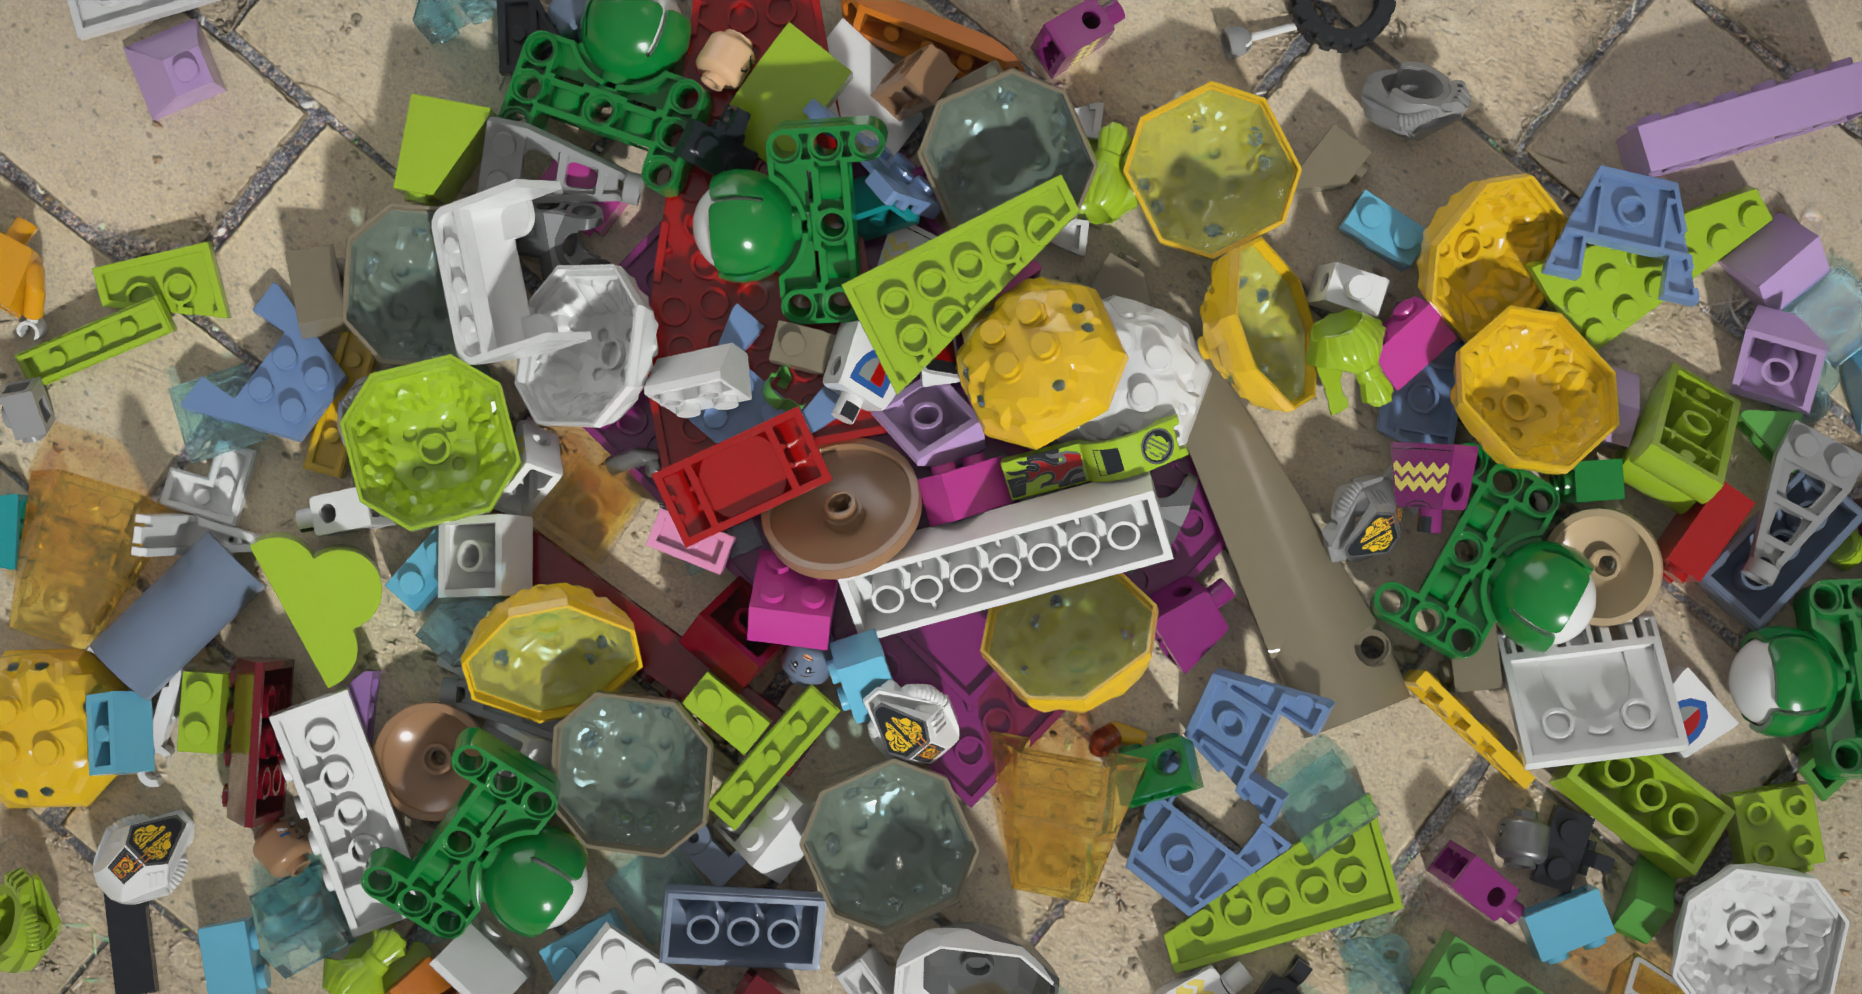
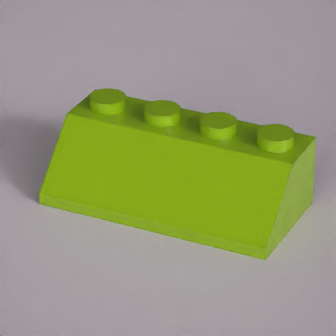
(1649, 808)

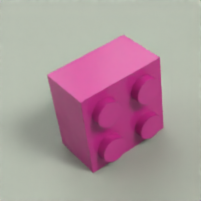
(790, 606)

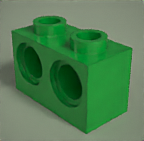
(1591, 482)
(1155, 780)

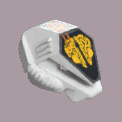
(907, 733)
(143, 856)

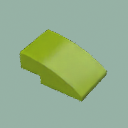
(785, 83)

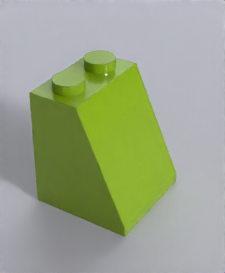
(439, 149)

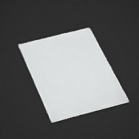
(868, 70)

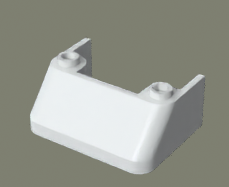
(485, 275)

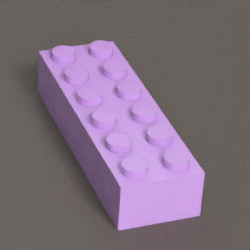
(1743, 121)

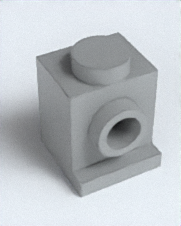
(26, 409)

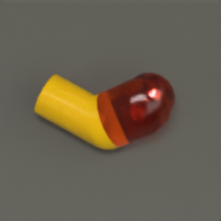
(1112, 735)

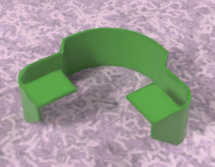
(772, 398)

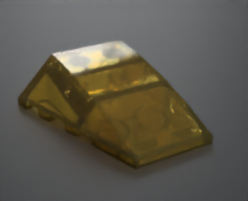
(75, 556)
(1060, 814)

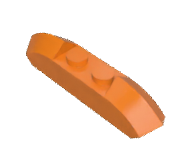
(908, 28)

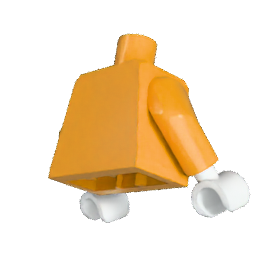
(22, 278)

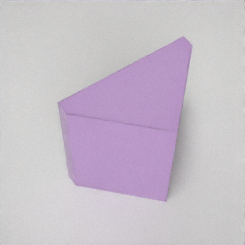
(1777, 263)

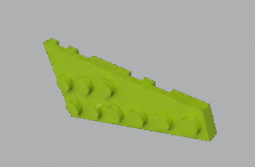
(1624, 286)
(939, 287)
(1290, 901)

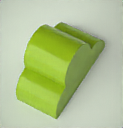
(1681, 441)
(323, 596)

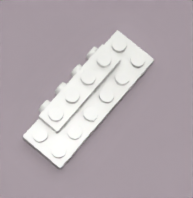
(342, 799)

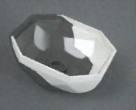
(972, 961)

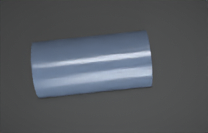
(1756, 603)
(176, 616)
(741, 927)

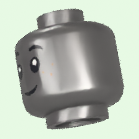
(1522, 840)

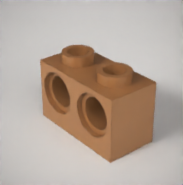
(915, 82)

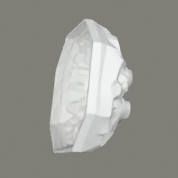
(600, 377)
(1160, 378)
(1758, 934)

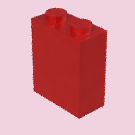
(1700, 534)

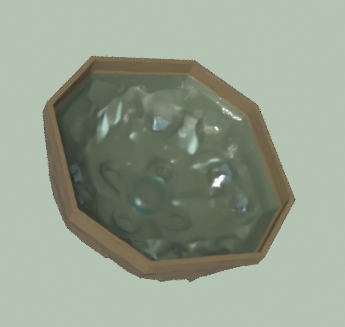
(1003, 142)
(396, 287)
(632, 773)
(889, 846)

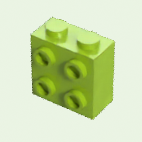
(1775, 826)

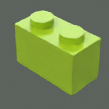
(204, 712)
(727, 712)

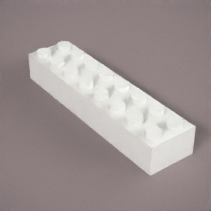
(1012, 555)

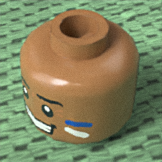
(282, 848)

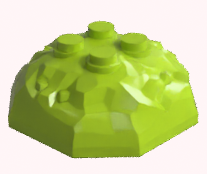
(430, 442)

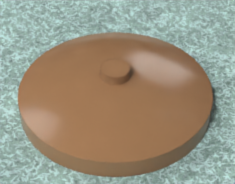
(851, 520)

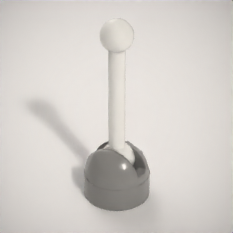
(1238, 40)

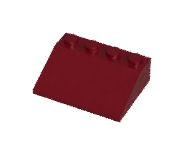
(255, 776)

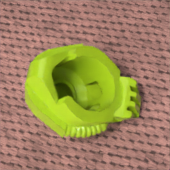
(26, 921)

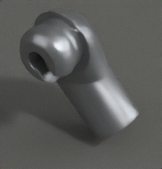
(634, 458)

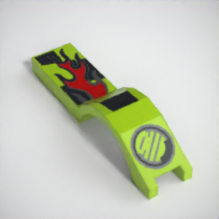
(1093, 460)

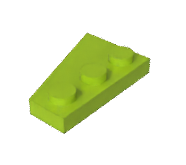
(183, 276)

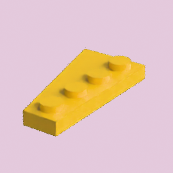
(1458, 717)

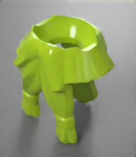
(1109, 192)
(1350, 344)
(372, 963)

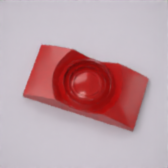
(742, 476)

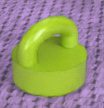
(1848, 553)

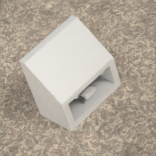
(701, 380)
(771, 832)

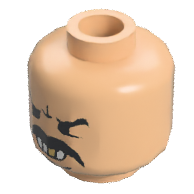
(725, 60)

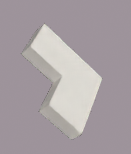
(219, 495)

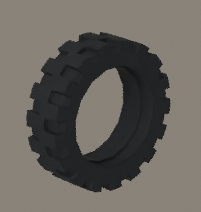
(1337, 38)

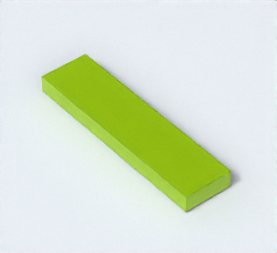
(97, 341)
(773, 756)

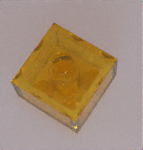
(589, 508)

